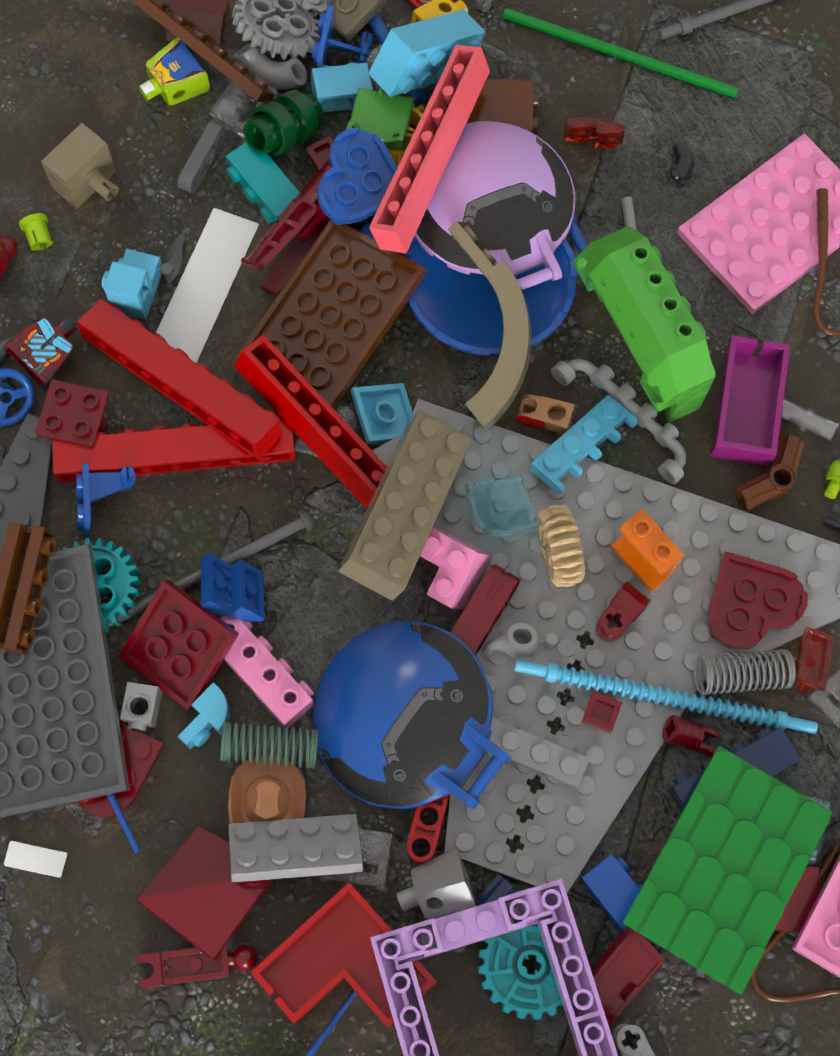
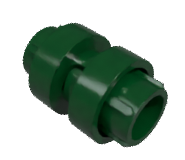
(283, 123)

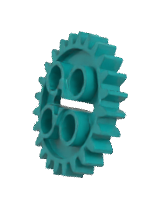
(118, 581)

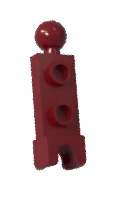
(194, 965)

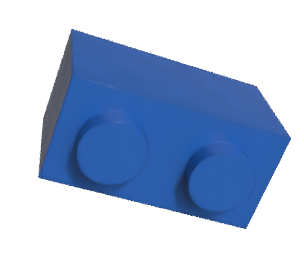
(612, 889)

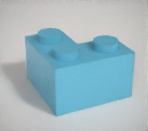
(133, 283)

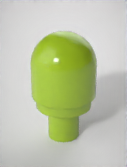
(833, 480)

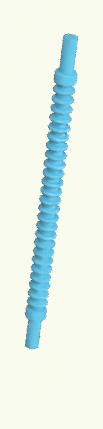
(552, 672)

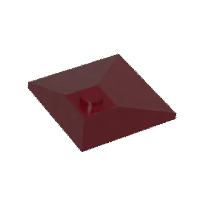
(198, 895)

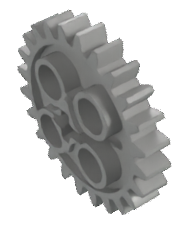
(277, 26)

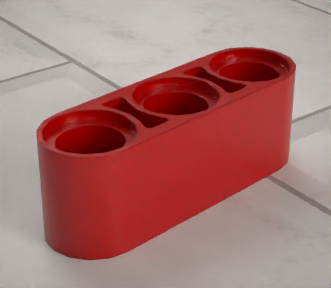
(426, 833)

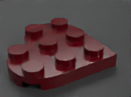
(751, 600)
(140, 757)

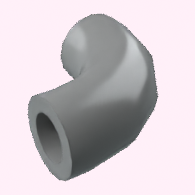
(278, 74)

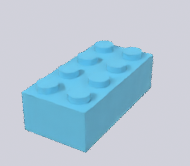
(420, 50)

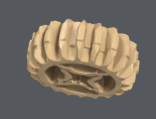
(561, 545)

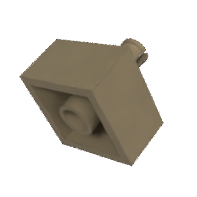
(81, 167)

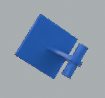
(322, 47)
(96, 486)

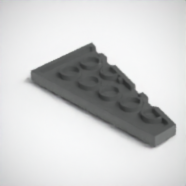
(25, 479)

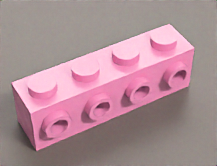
(266, 676)

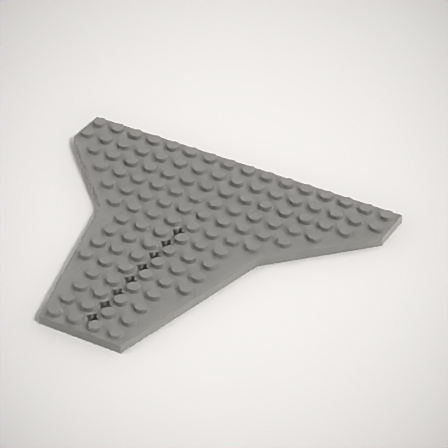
(652, 650)

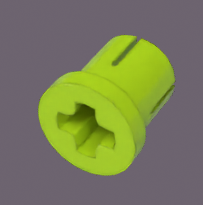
(36, 231)

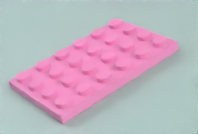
(766, 225)

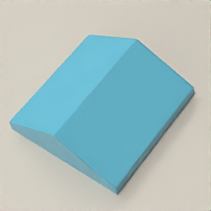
(382, 411)

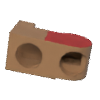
(546, 413)

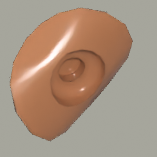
(266, 792)

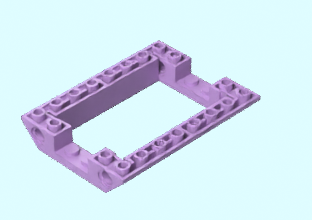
(538, 905)

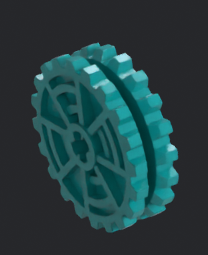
(509, 979)

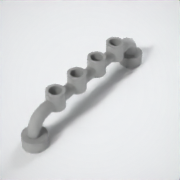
(601, 377)

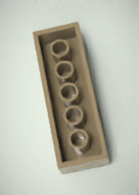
(405, 506)

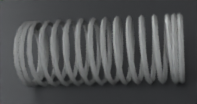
(710, 671)

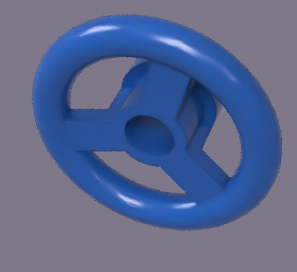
(27, 390)

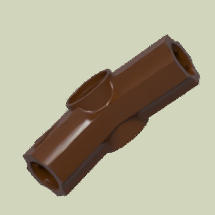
(764, 486)

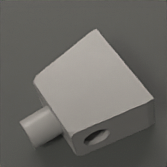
(439, 887)

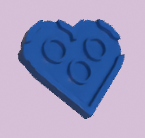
(357, 177)

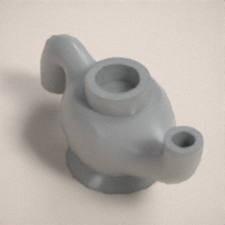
(520, 642)

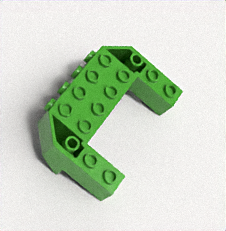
(651, 319)

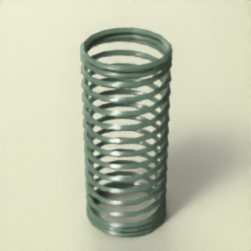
(227, 753)

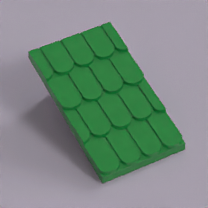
(728, 869)

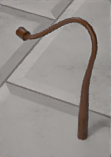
(822, 230)
(824, 869)

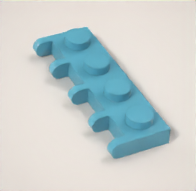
(580, 442)

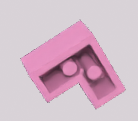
(459, 568)

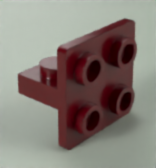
(73, 414)

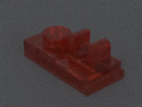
(813, 660)

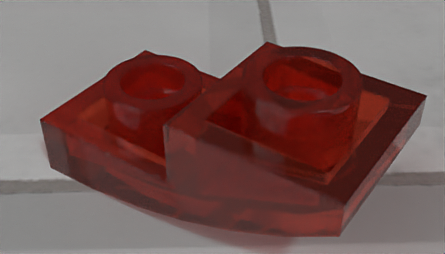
(602, 131)

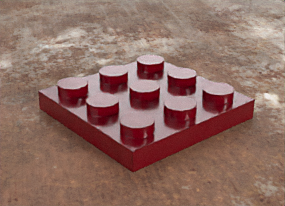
(178, 644)

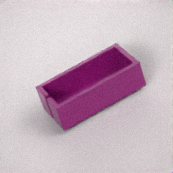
(750, 401)

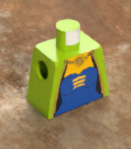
(174, 75)

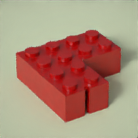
(325, 952)

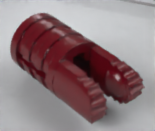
(689, 734)

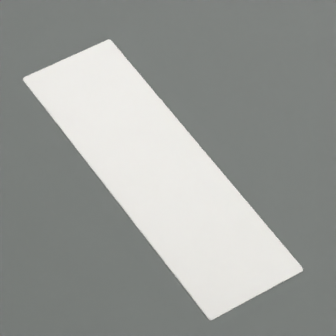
(206, 282)

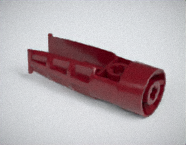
(301, 219)

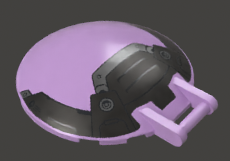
(509, 194)

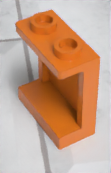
(647, 551)

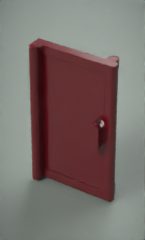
(625, 963)

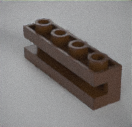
(21, 583)

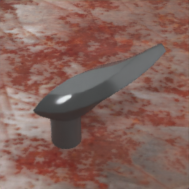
(173, 260)

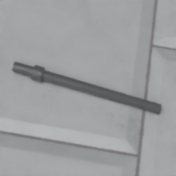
(686, 24)

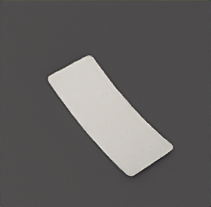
(35, 859)

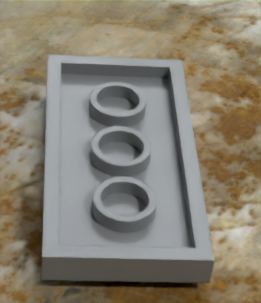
(294, 848)

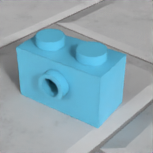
(338, 85)

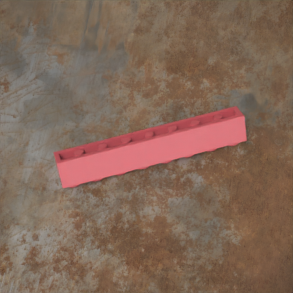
(430, 149)

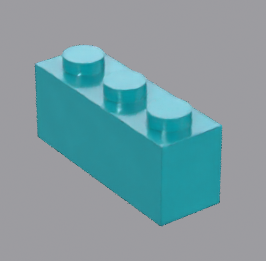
(261, 181)

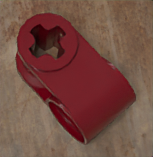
(623, 610)

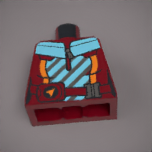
(42, 348)

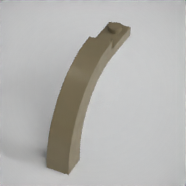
(515, 353)

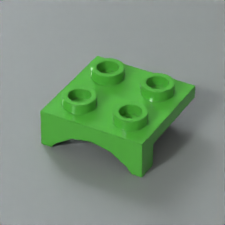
(382, 115)

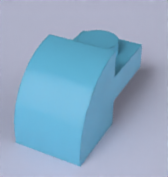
(212, 712)

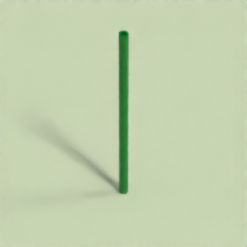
(620, 52)

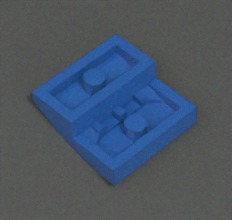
(232, 589)

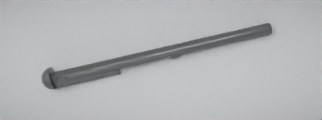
(304, 520)

